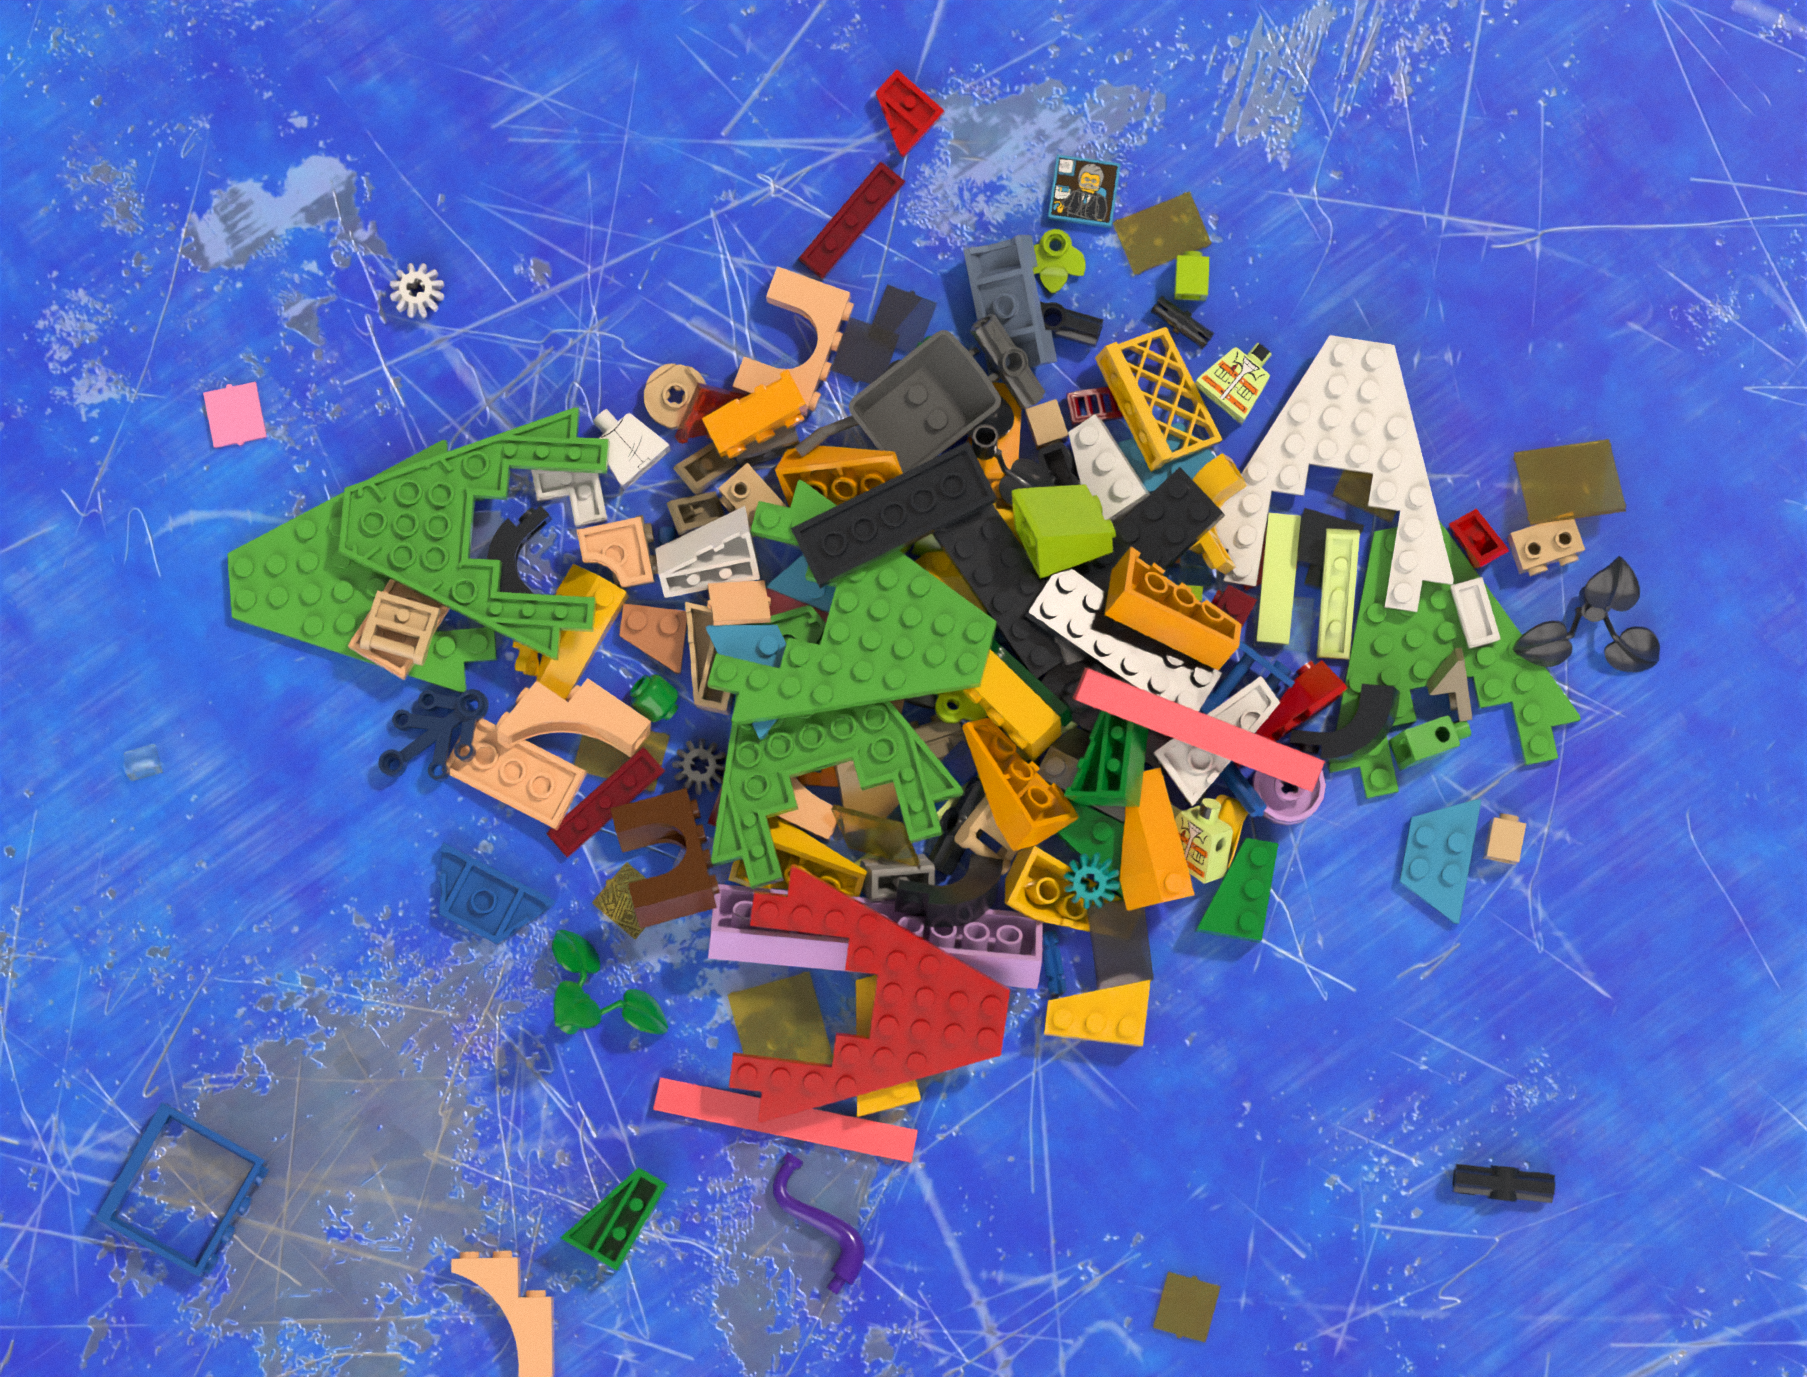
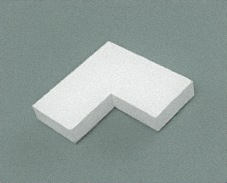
(582, 488)

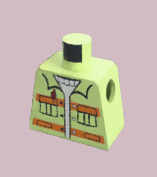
(1236, 381)
(1205, 840)

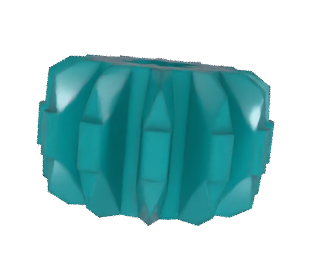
(1102, 875)

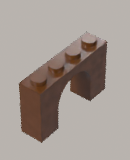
(687, 886)

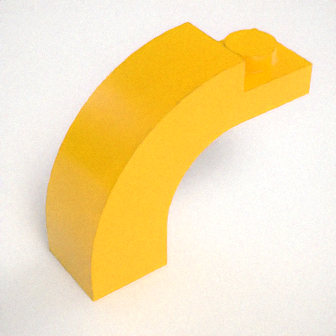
(1219, 482)

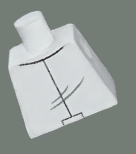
(632, 446)

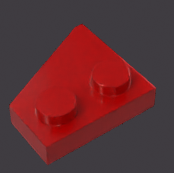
(907, 111)

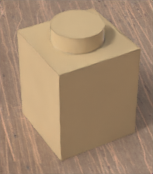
(1046, 424)
(1504, 839)

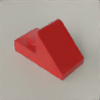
(1477, 538)

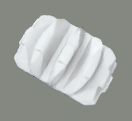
(411, 281)

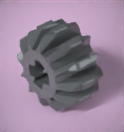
(704, 756)

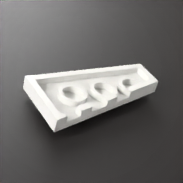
(1196, 768)

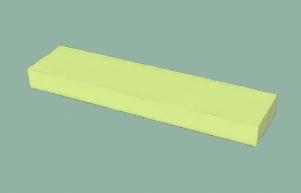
(1278, 579)
(1338, 593)

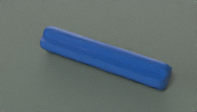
(1243, 790)

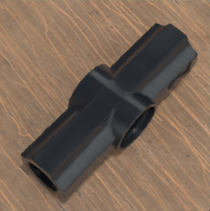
(1074, 325)
(946, 851)
(1503, 1183)

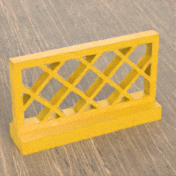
(1134, 403)

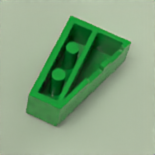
(1112, 764)
(618, 1220)

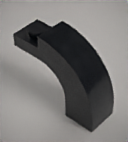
(508, 544)
(1363, 734)
(956, 902)

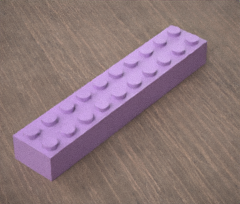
(997, 943)

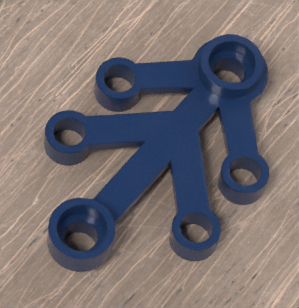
(438, 731)

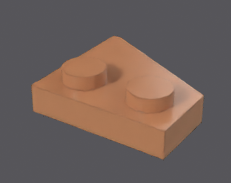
(656, 632)

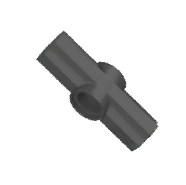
(997, 346)

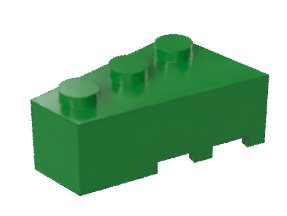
(1095, 834)
(1243, 896)

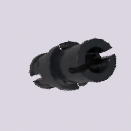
(1182, 322)

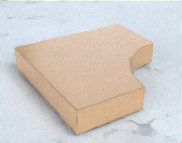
(620, 548)

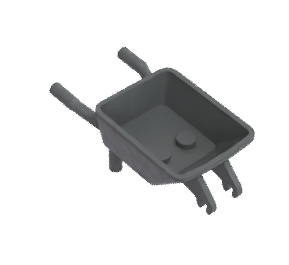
(920, 403)

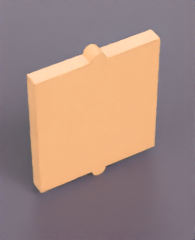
(739, 603)

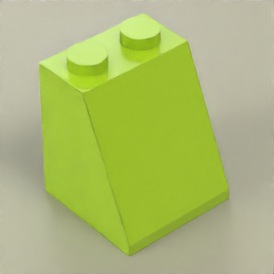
(1061, 526)

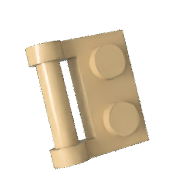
(401, 617)
(983, 819)

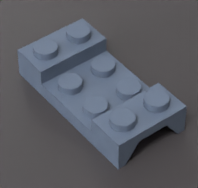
(1006, 286)

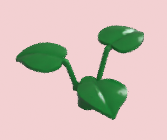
(577, 1010)

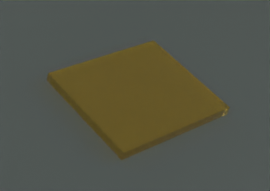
(1569, 482)
(782, 1020)

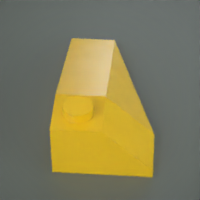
(575, 646)

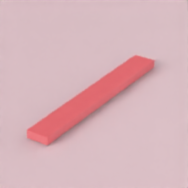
(1198, 729)
(808, 1125)

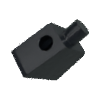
(1312, 542)

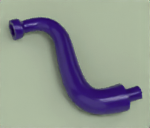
(850, 1242)

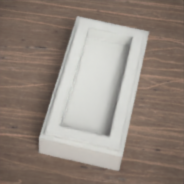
(1475, 613)

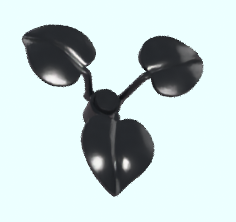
(1023, 472)
(1609, 588)

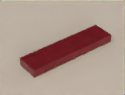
(851, 220)
(595, 809)

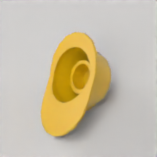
(1234, 815)

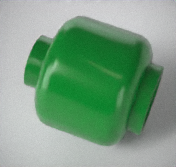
(654, 698)

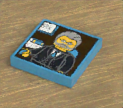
(1084, 191)

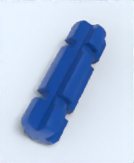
(1053, 963)

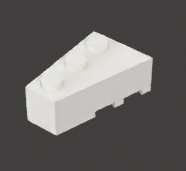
(1106, 470)
(707, 555)

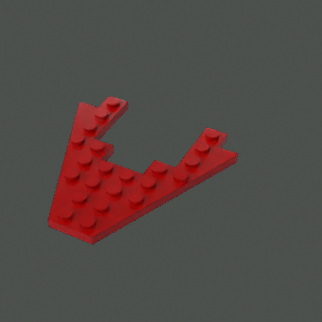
(925, 1013)

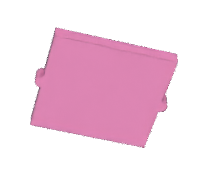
(235, 415)

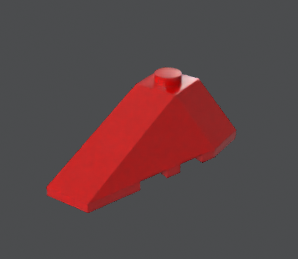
(1310, 694)

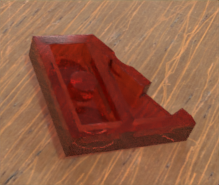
(702, 403)

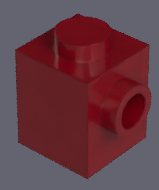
(1234, 603)

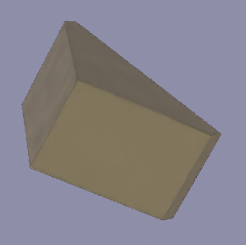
(695, 511)

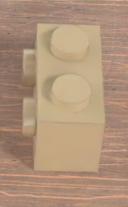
(746, 490)
(1544, 545)

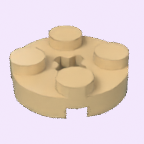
(658, 388)

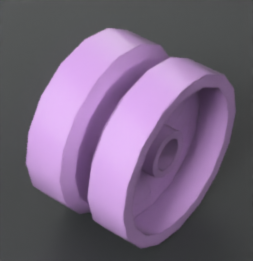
(1289, 807)

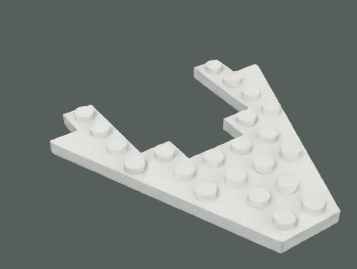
(1352, 418)

